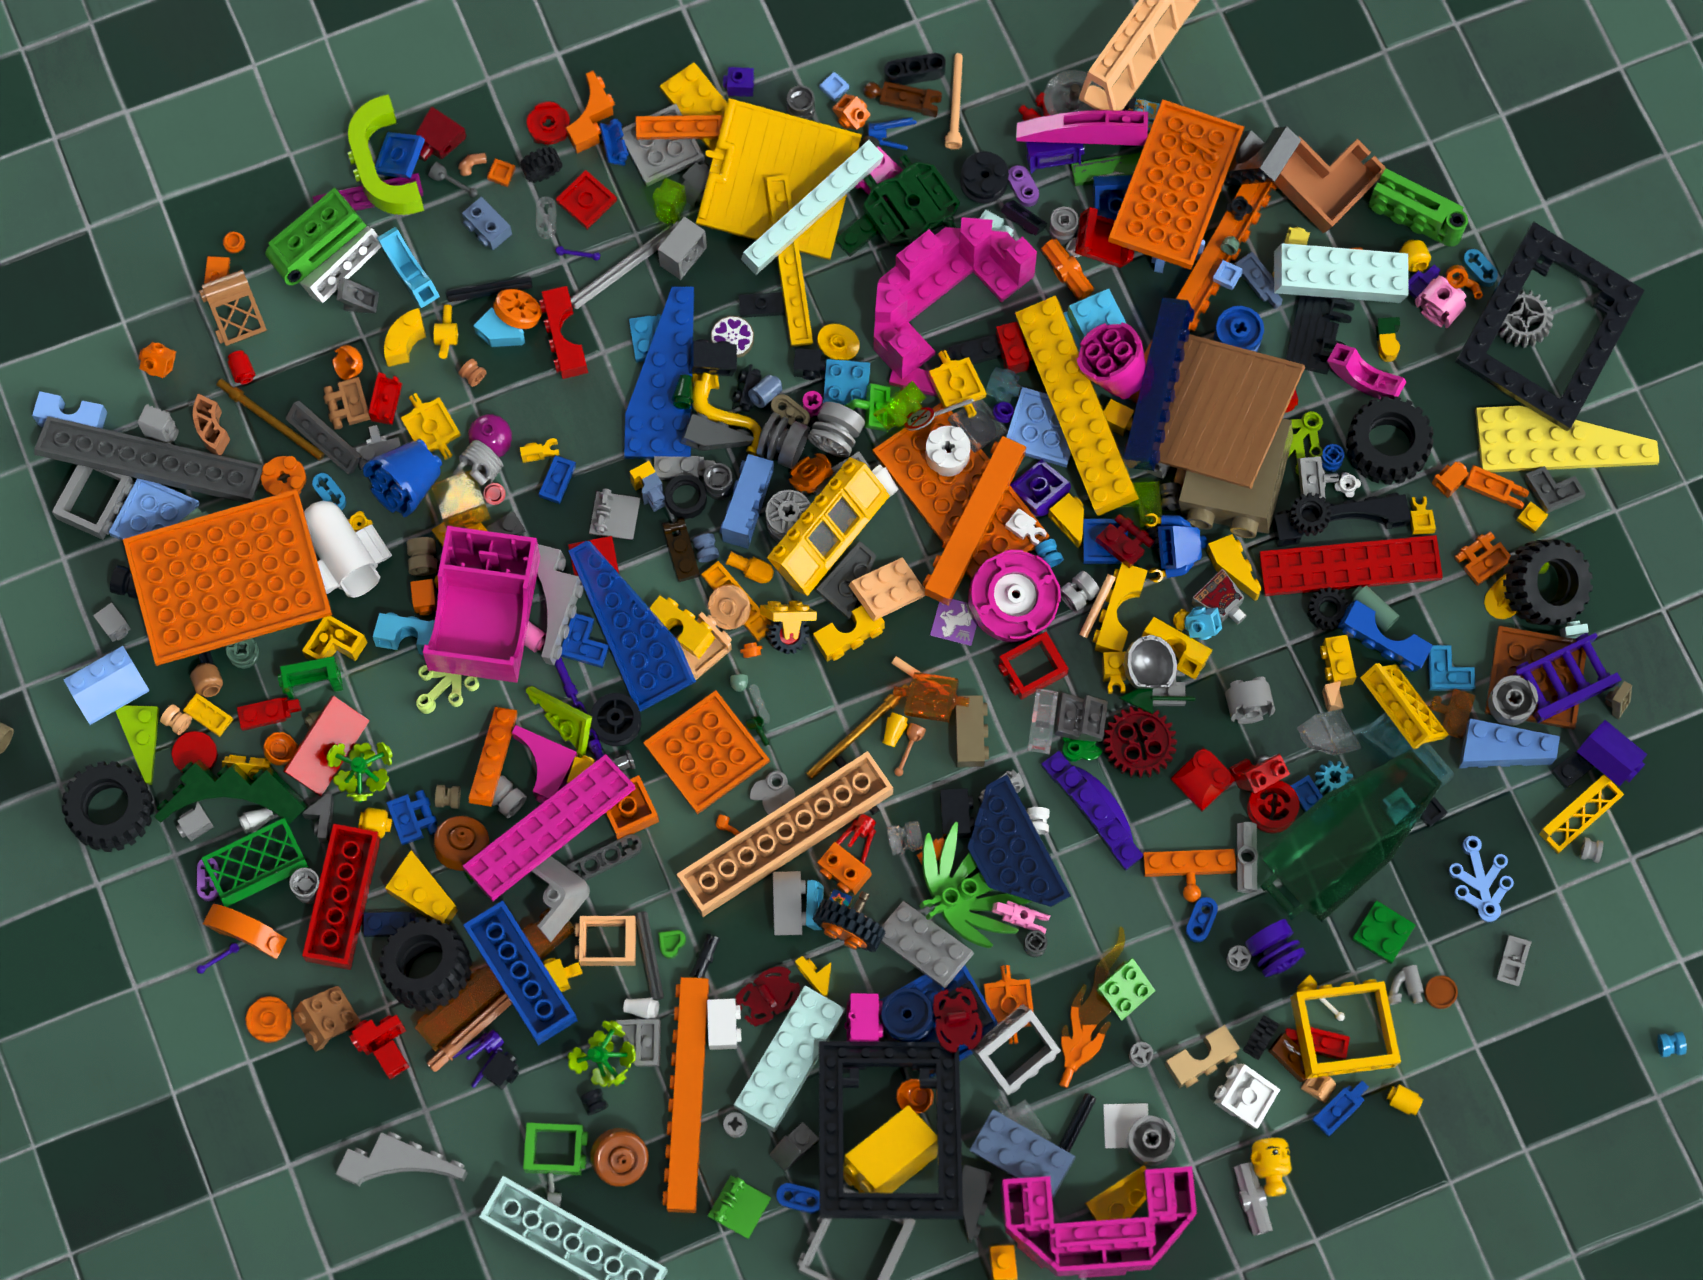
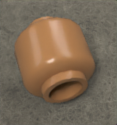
(206, 680)

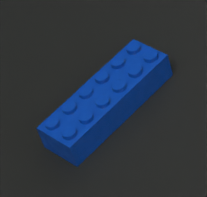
(520, 972)

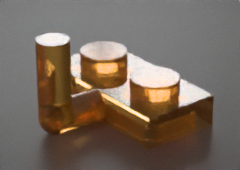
(1456, 712)

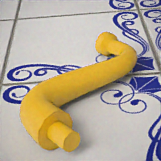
(700, 403)

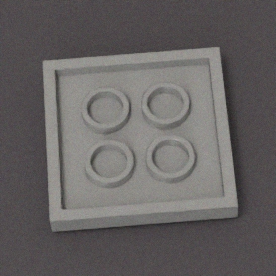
(661, 157)

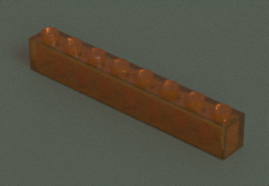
(480, 992)

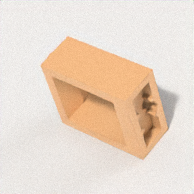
(600, 921)

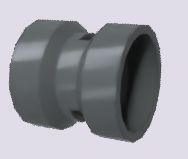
(1032, 946)

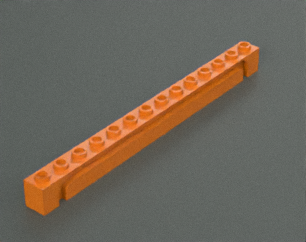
(1200, 281)

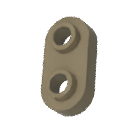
(793, 410)

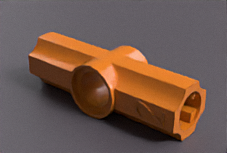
(1067, 269)

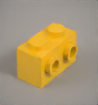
(1338, 660)

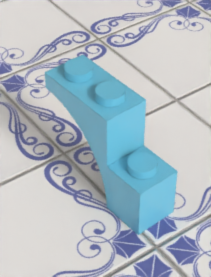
(407, 268)

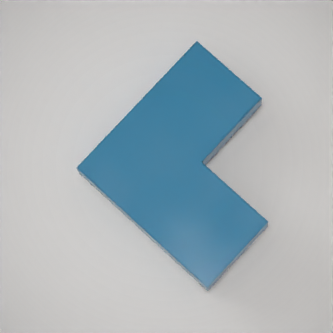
(1444, 676)

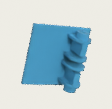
(845, 381)

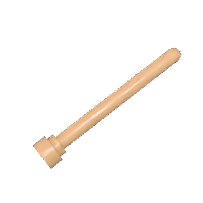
(953, 139)

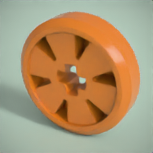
(517, 308)

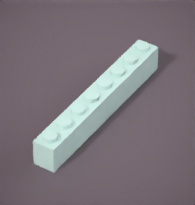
(812, 207)

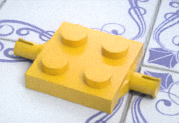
(957, 382)
(431, 424)

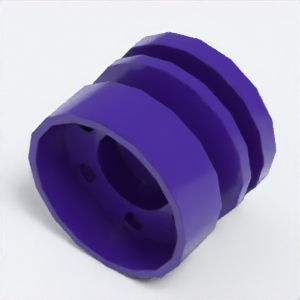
(1275, 948)

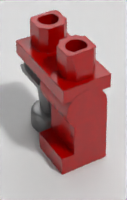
(1261, 774)

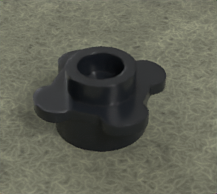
(1241, 202)

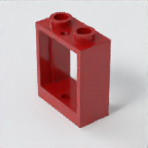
(1052, 654)

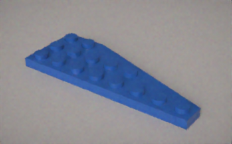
(651, 420)
(640, 643)

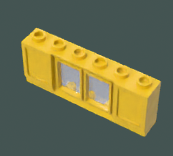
(828, 526)

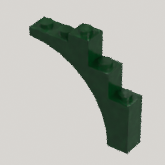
(203, 784)

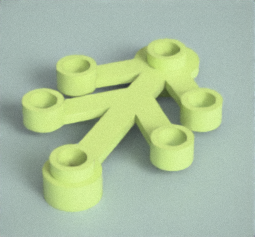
(454, 679)

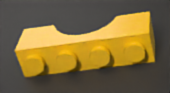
(1127, 586)

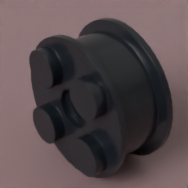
(984, 177)
(620, 731)

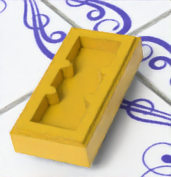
(208, 714)

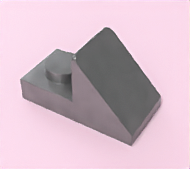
(357, 297)
(322, 811)
(793, 1146)

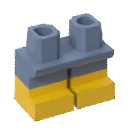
(647, 479)

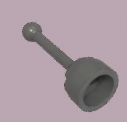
(438, 173)

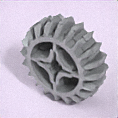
(1539, 315)

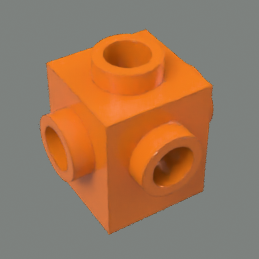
(851, 112)
(157, 359)

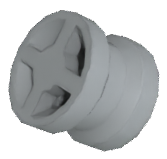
(1591, 850)
(1238, 953)
(1141, 1050)
(739, 1130)

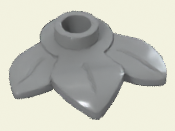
(771, 795)

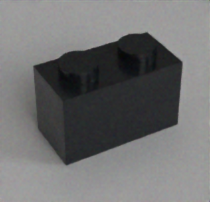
(713, 358)
(955, 808)

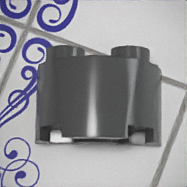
(695, 182)

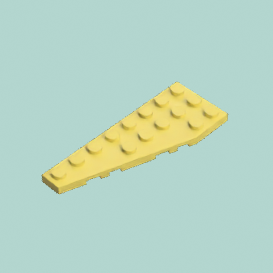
(1525, 441)

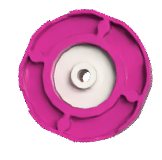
(993, 602)

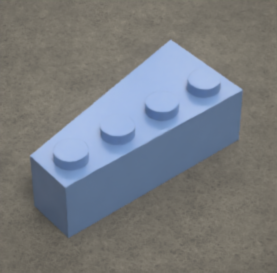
(746, 501)
(1504, 746)

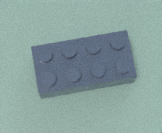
(1021, 1151)

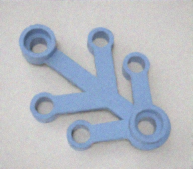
(1481, 882)

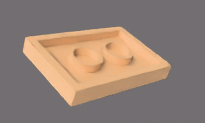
(887, 589)

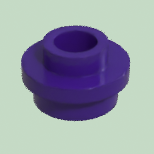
(1003, 412)

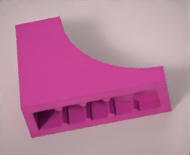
(552, 762)

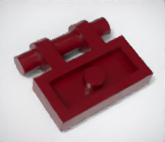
(1120, 545)

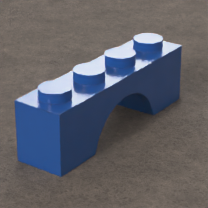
(1360, 624)

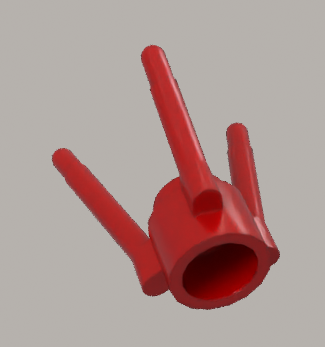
(862, 827)

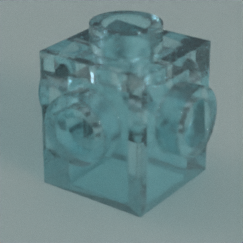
(1003, 385)

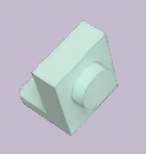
(1574, 630)

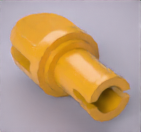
(753, 568)

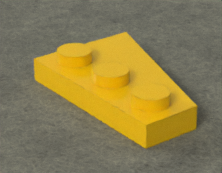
(1121, 1198)

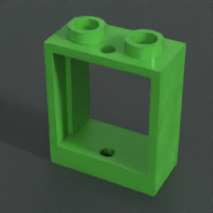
(531, 1143)

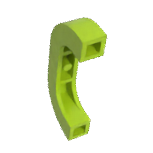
(388, 198)

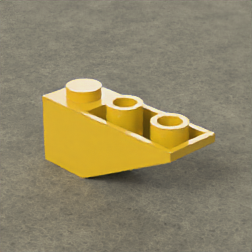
(1227, 555)

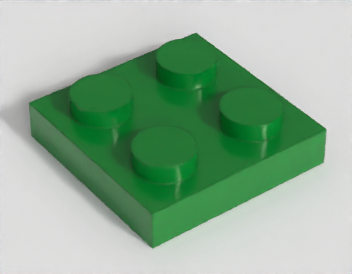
(1383, 932)

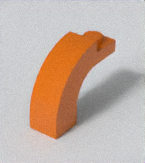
(246, 929)

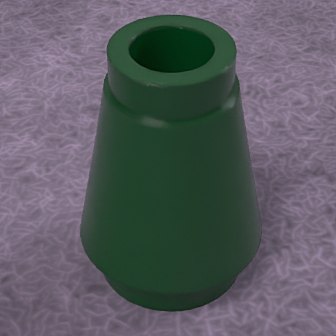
(683, 393)

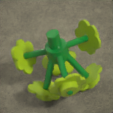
(359, 760)
(600, 1052)

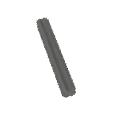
(649, 955)

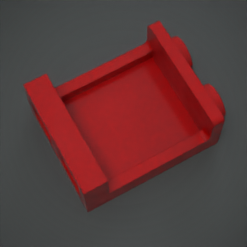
(1093, 240)

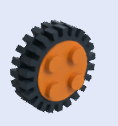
(849, 924)

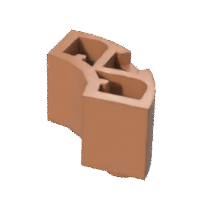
(206, 421)

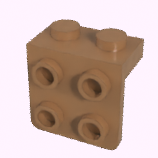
(325, 1017)

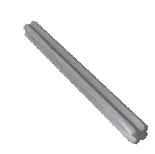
(619, 270)

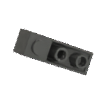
(711, 435)
(975, 1186)

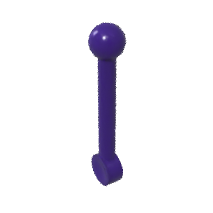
(561, 251)
(234, 948)

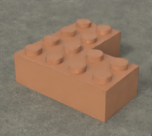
(1328, 191)

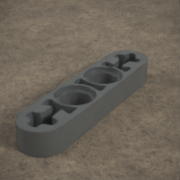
(599, 857)

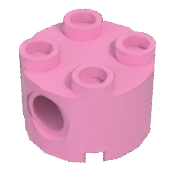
(1441, 302)

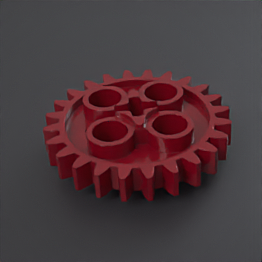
(1159, 737)

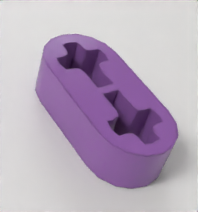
(202, 880)

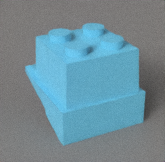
(1092, 312)

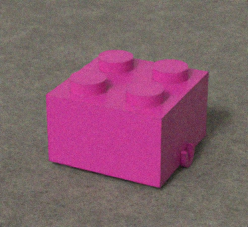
(863, 1018)

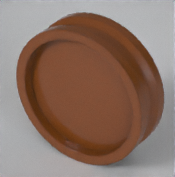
(1441, 992)

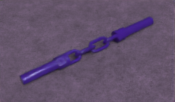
(571, 692)

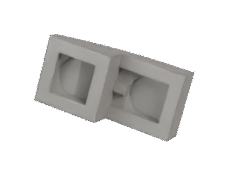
(1513, 960)

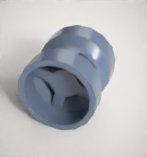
(706, 548)

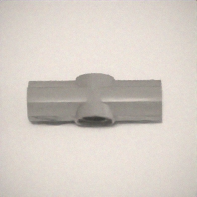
(1246, 870)
(1253, 1199)

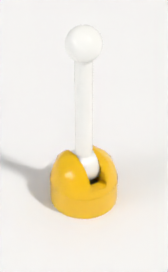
(1310, 982)

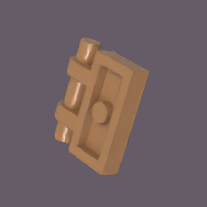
(353, 401)

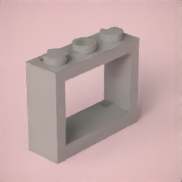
(71, 492)
(1000, 1035)

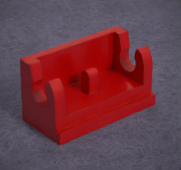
(385, 399)

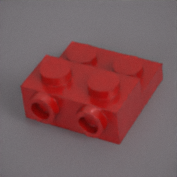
(368, 1036)

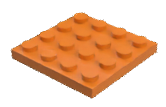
(706, 752)

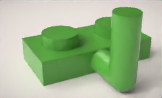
(875, 398)

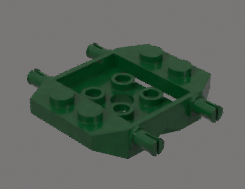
(916, 181)

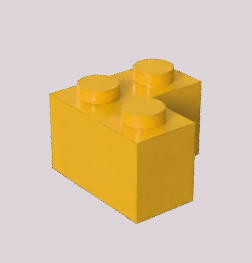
(334, 636)

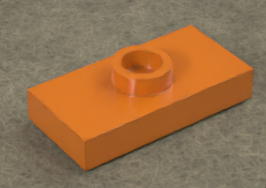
(216, 268)

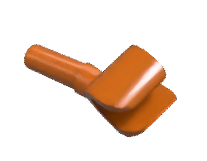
(722, 824)

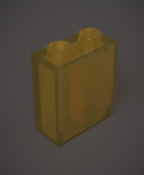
(460, 501)

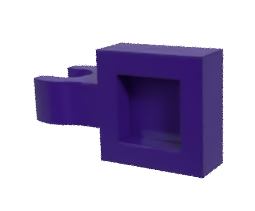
(1420, 281)

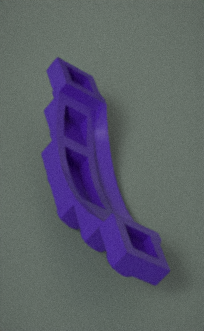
(1097, 806)

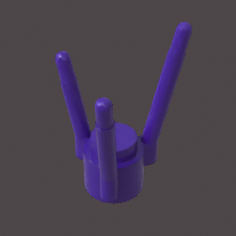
(490, 1043)

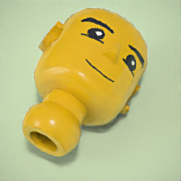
(1271, 1163)

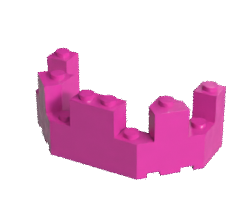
(930, 270)
(1102, 1245)

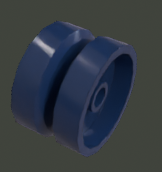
(896, 1010)

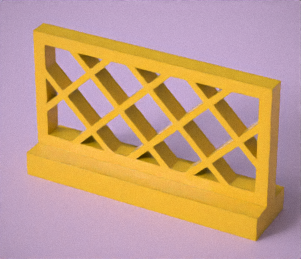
(1398, 705)

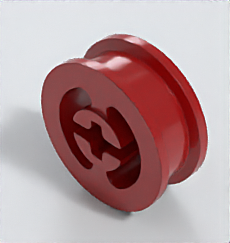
(1290, 808)

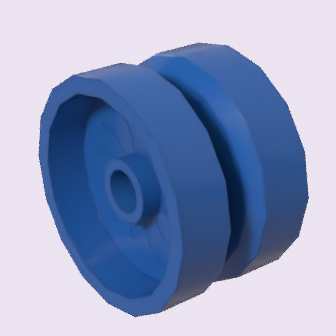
(1240, 328)

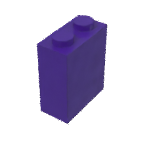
(1613, 753)

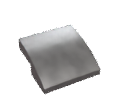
(1081, 718)

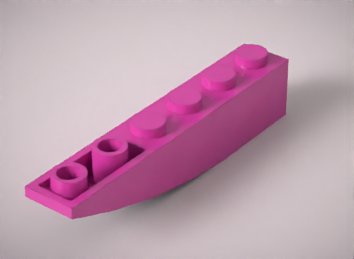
(1087, 128)

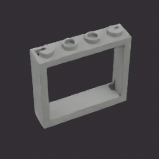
(816, 1238)

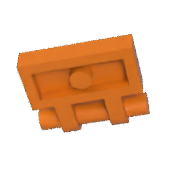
(1488, 563)

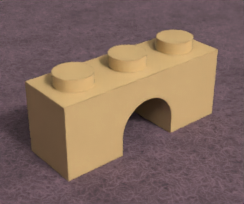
(1186, 1069)

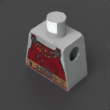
(1224, 594)

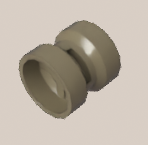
(447, 796)

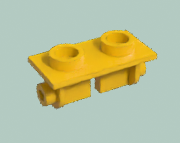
(250, 768)

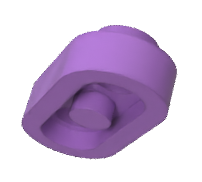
(1023, 184)

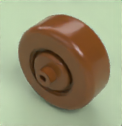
(459, 841)
(619, 1157)

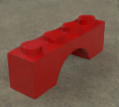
(558, 308)

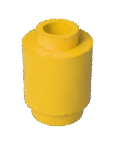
(1404, 1099)

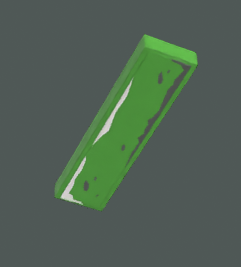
(1112, 166)

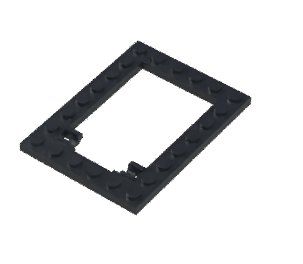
(1614, 288)
(928, 1058)

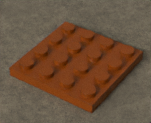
(1519, 646)

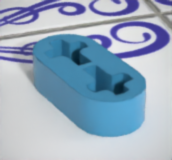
(1480, 267)
(332, 489)

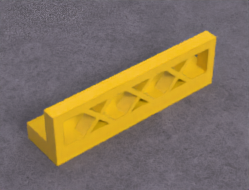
(1574, 807)

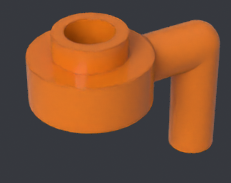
(1462, 280)

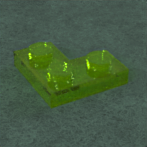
(1148, 501)

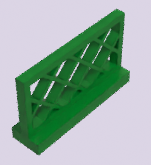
(258, 882)

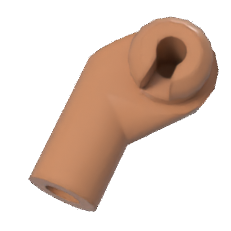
(470, 160)

